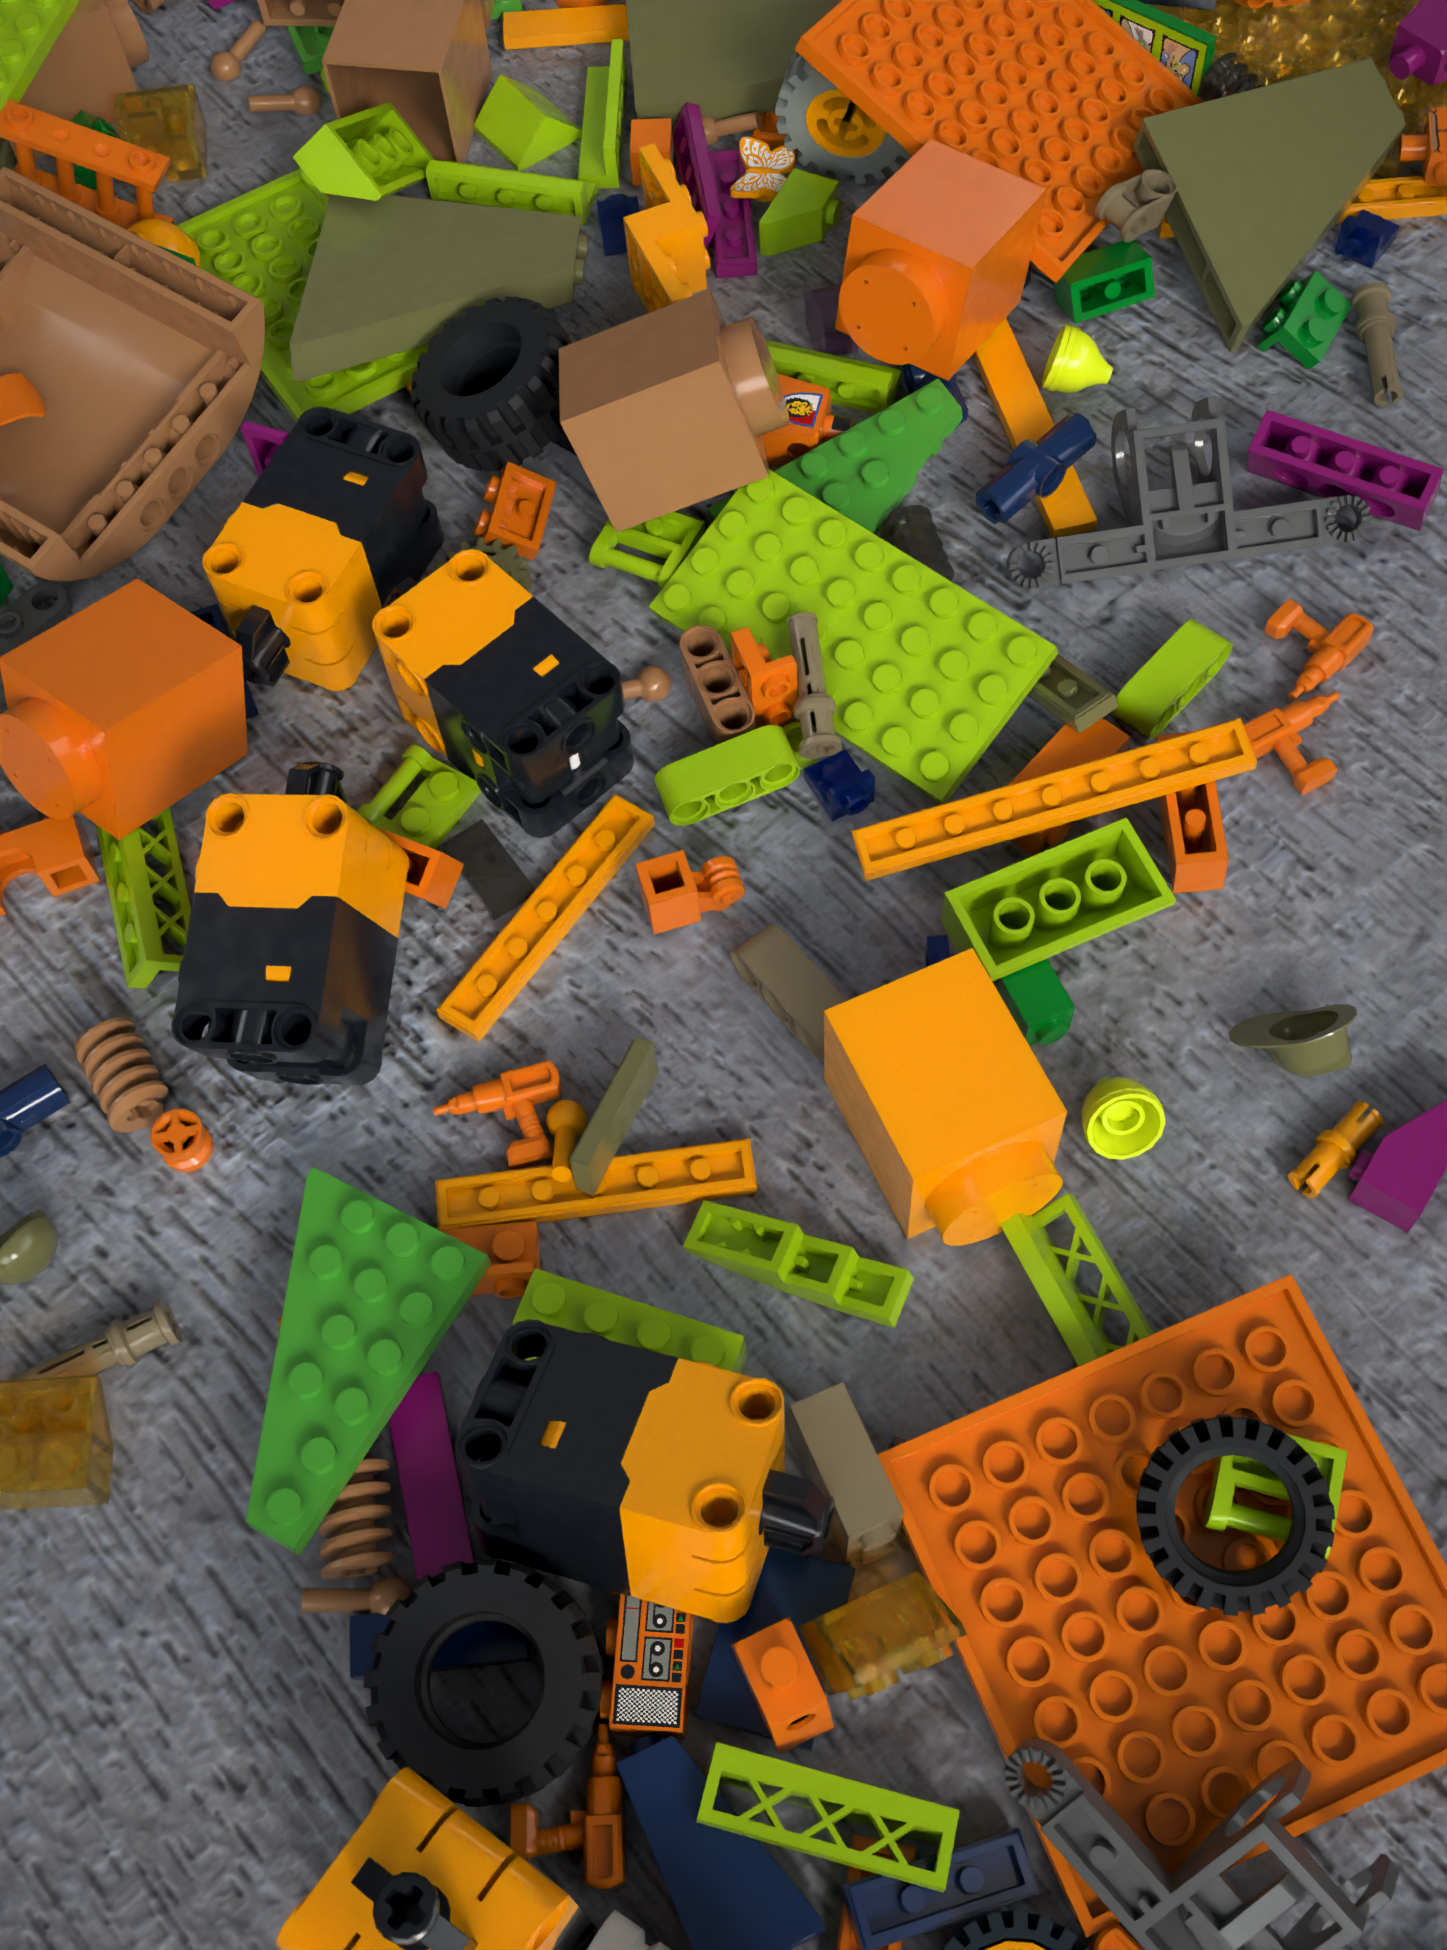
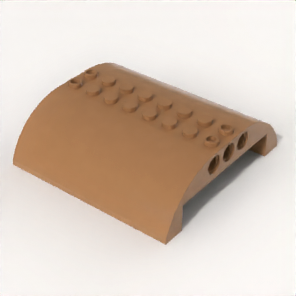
(137, 377)

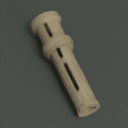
(1376, 330)
(814, 705)
(119, 1344)

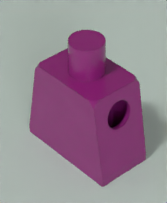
(1422, 43)

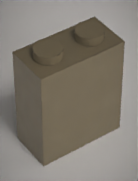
(846, 1466)

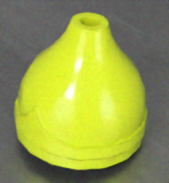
(1074, 363)
(1121, 1118)

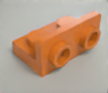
(516, 509)
(767, 682)
(512, 1253)

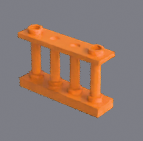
(89, 149)

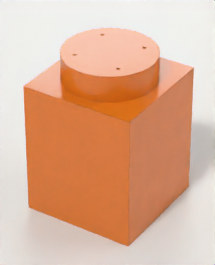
(937, 259)
(121, 710)

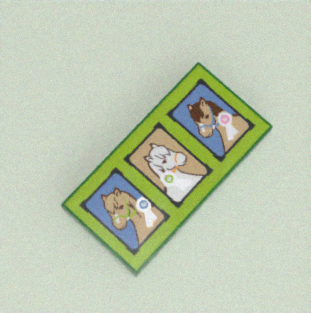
(1175, 43)

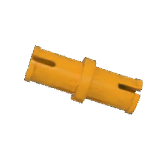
(1335, 1149)

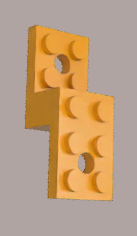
(666, 238)

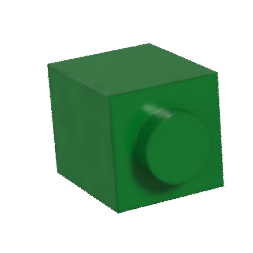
(1037, 1003)

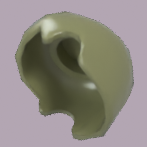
(27, 1248)

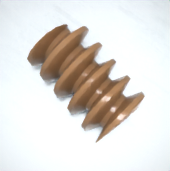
(121, 1074)
(353, 1528)

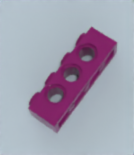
(1338, 465)

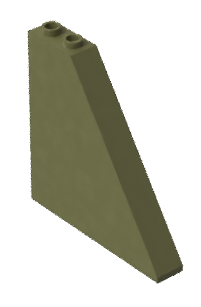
(714, 53)
(1268, 180)
(408, 265)

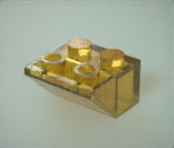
(54, 1443)
(879, 1632)

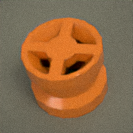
(172, 1131)

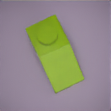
(800, 213)

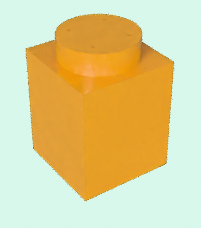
(945, 1100)

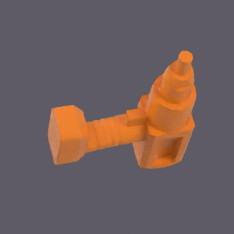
(1331, 649)
(1280, 730)
(515, 1094)
(596, 1830)

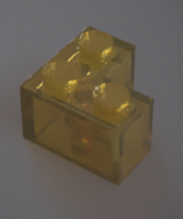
(169, 124)

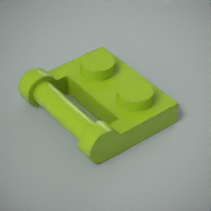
(666, 537)
(433, 806)
(1257, 1477)

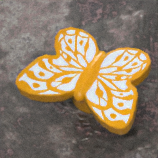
(763, 171)

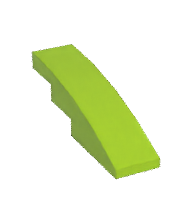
(798, 1263)

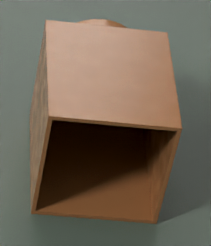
(420, 58)
(89, 63)
(670, 408)

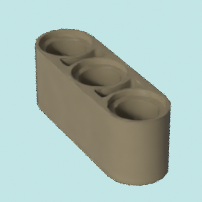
(788, 984)

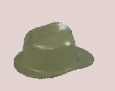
(1301, 1040)

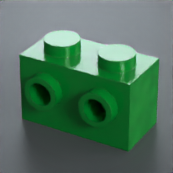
(1105, 281)

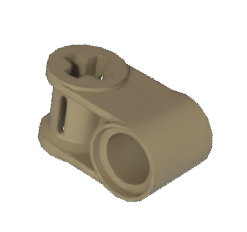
(1137, 203)

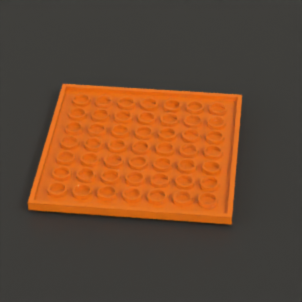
(1011, 82)
(1082, 1642)

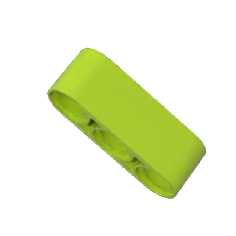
(1172, 678)
(726, 775)

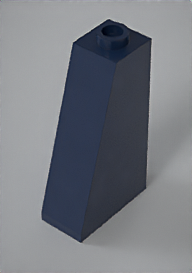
(719, 1881)

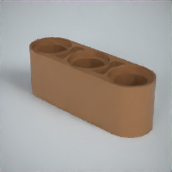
(710, 670)

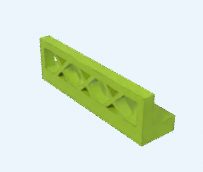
(604, 120)
(509, 189)
(851, 381)
(132, 899)
(1057, 1283)
(833, 1796)

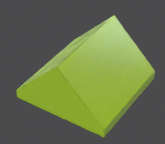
(523, 124)

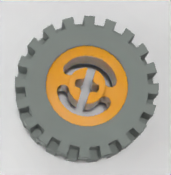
(812, 117)

